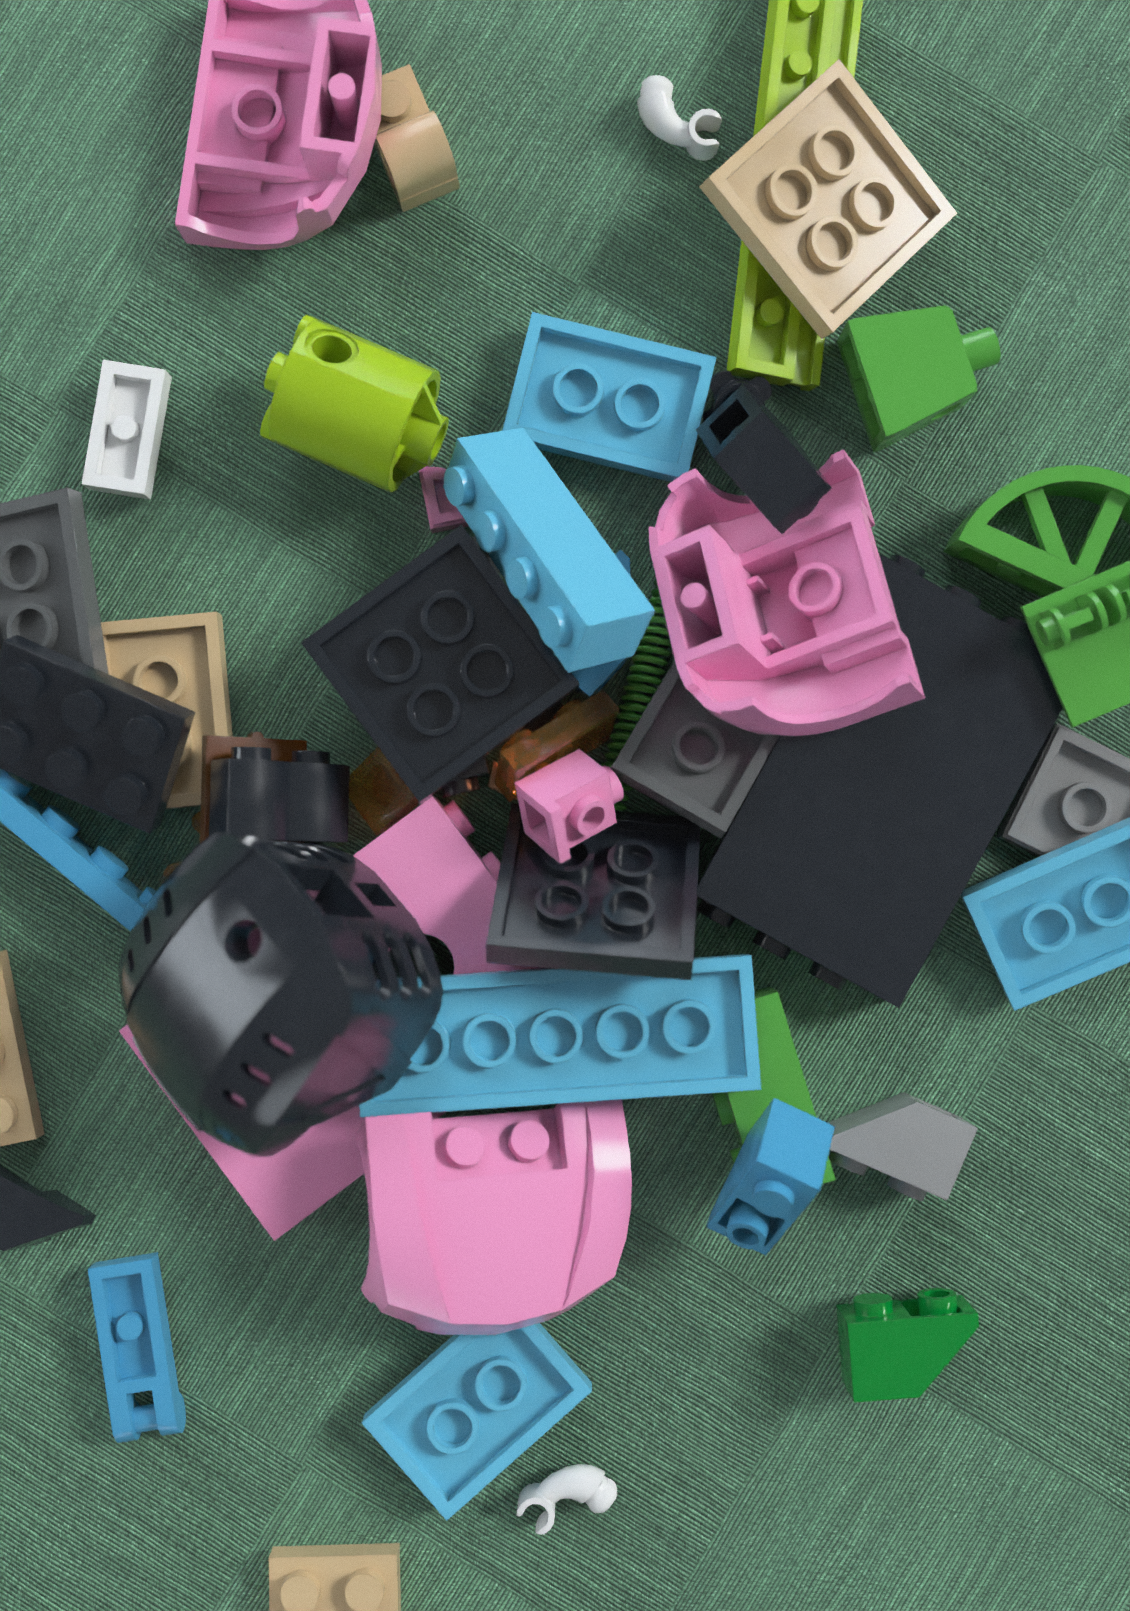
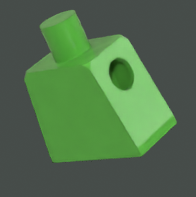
(912, 369)

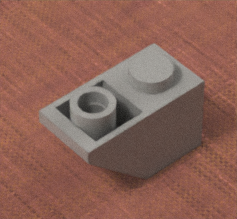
(905, 1139)

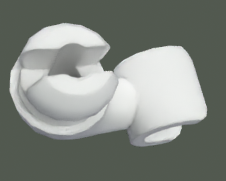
(661, 119)
(574, 1482)

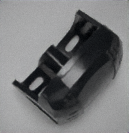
(210, 1007)

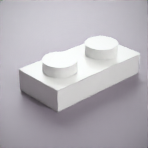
(126, 429)

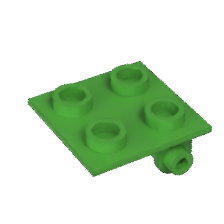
(1086, 643)

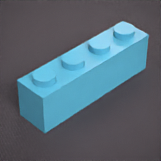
(546, 549)

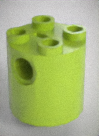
(354, 405)

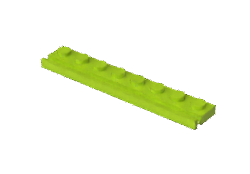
(766, 328)

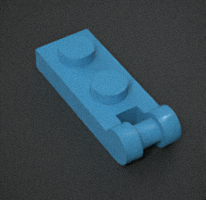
(136, 1346)

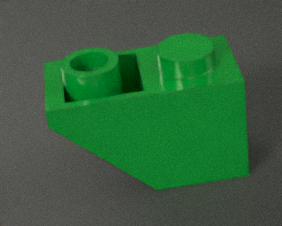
(902, 1344)

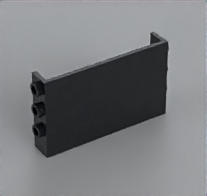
(876, 826)

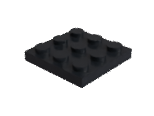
(440, 664)
(609, 909)

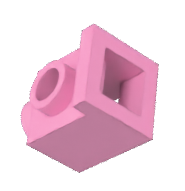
(568, 803)

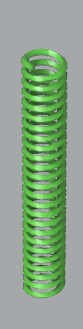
(628, 705)

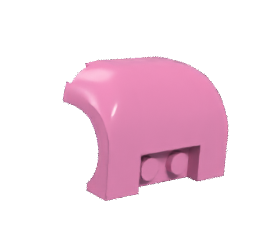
(780, 625)

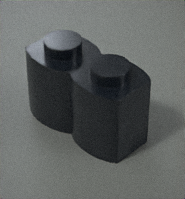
(280, 798)

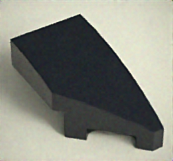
(35, 1215)

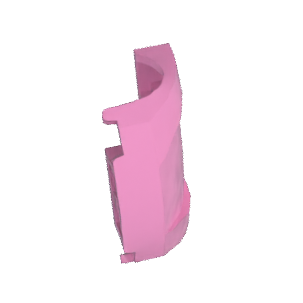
(278, 121)
(494, 1214)

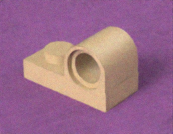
(413, 143)

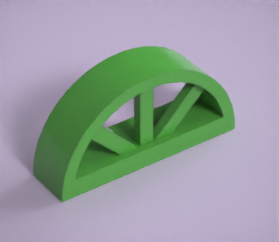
(1047, 568)

